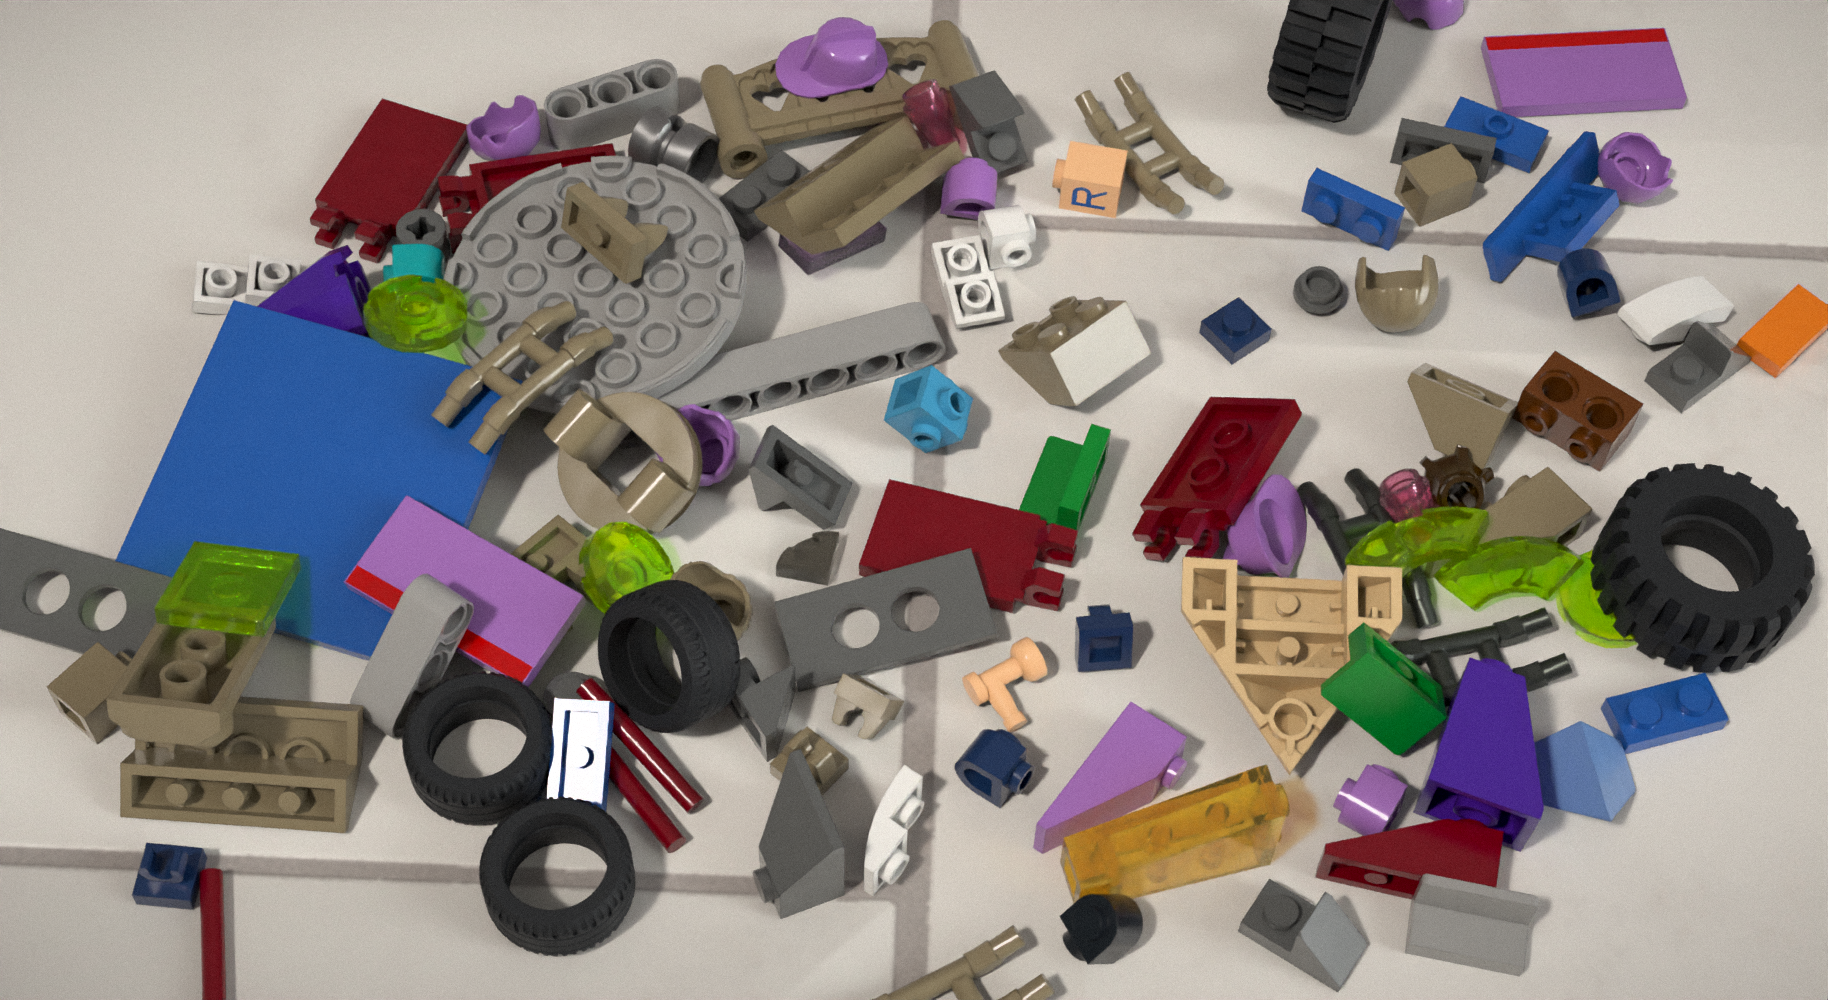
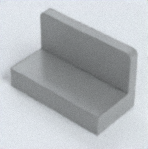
(1470, 924)

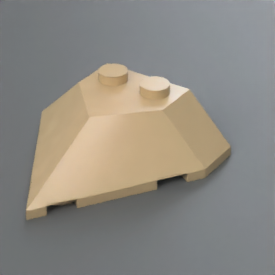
(1285, 639)

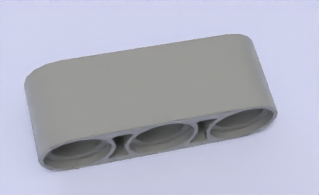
(609, 103)
(412, 653)

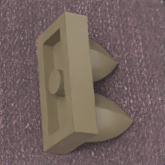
(604, 232)

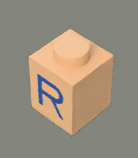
(1090, 179)

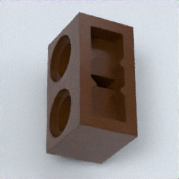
(1577, 411)

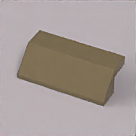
(857, 187)
(278, 769)

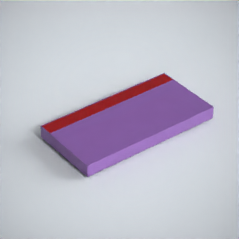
(1583, 72)
(516, 607)

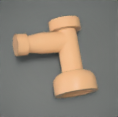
(1024, 662)

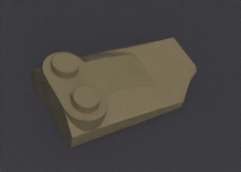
(185, 685)

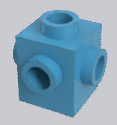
(928, 409)

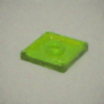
(228, 589)

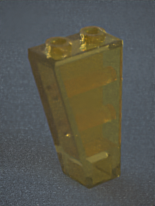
(1180, 840)

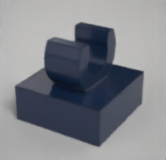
(1103, 640)
(169, 876)

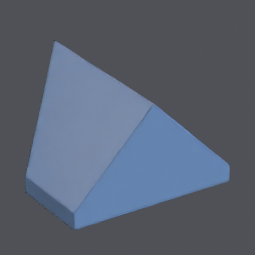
(1584, 772)

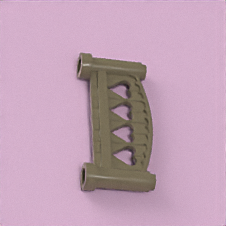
(748, 125)

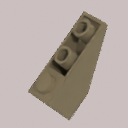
(1536, 508)

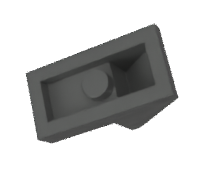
(988, 121)
(1696, 366)
(794, 475)
(764, 706)
(1305, 935)

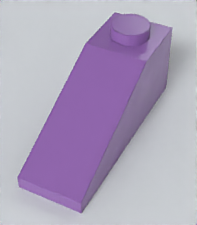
(1116, 778)

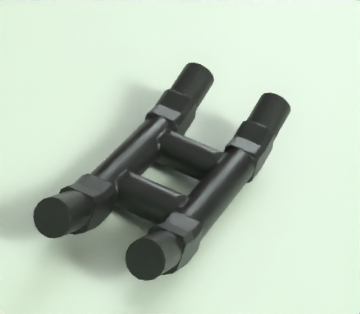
(1338, 534)
(1487, 643)

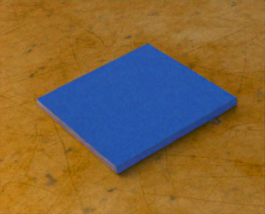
(308, 451)

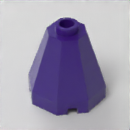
(326, 293)

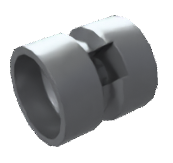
(667, 140)

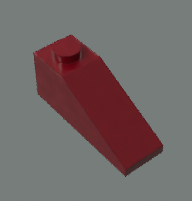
(1398, 858)

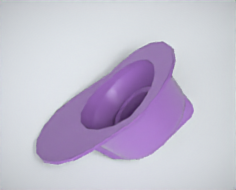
(833, 60)
(1269, 530)

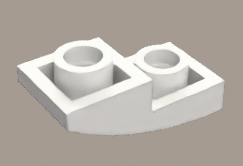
(966, 282)
(221, 283)
(1671, 309)
(887, 838)

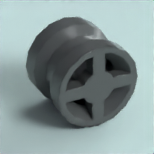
(423, 224)

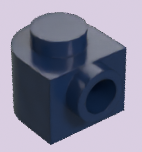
(1586, 282)
(995, 766)

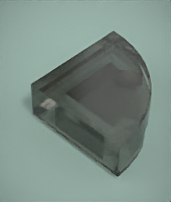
(810, 559)

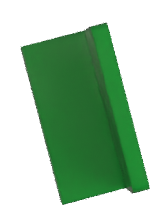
(1067, 478)
(1385, 692)

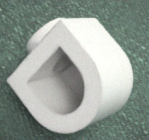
(1006, 236)

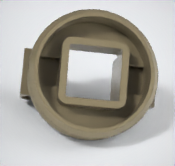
(591, 431)

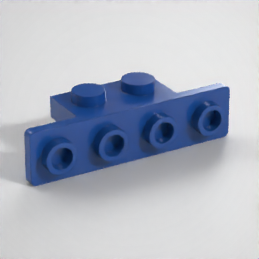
(1556, 213)

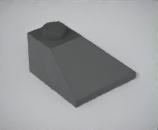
(799, 846)

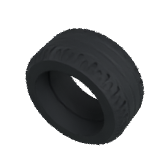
(701, 641)
(467, 700)
(547, 824)

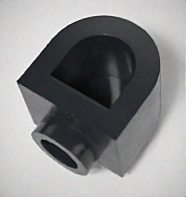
(1102, 927)

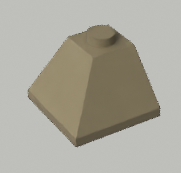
(1460, 413)

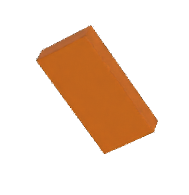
(1786, 331)

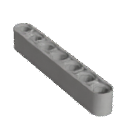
(810, 364)

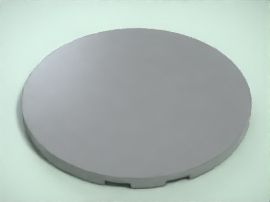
(661, 324)

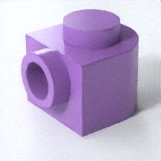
(969, 189)
(1371, 801)

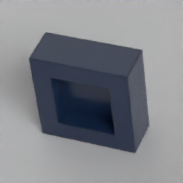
(1235, 330)

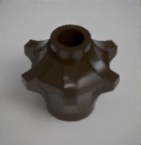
(1456, 469)

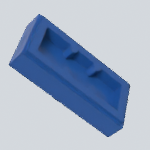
(1517, 140)

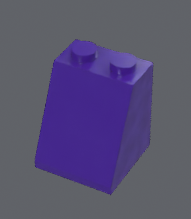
(1486, 756)

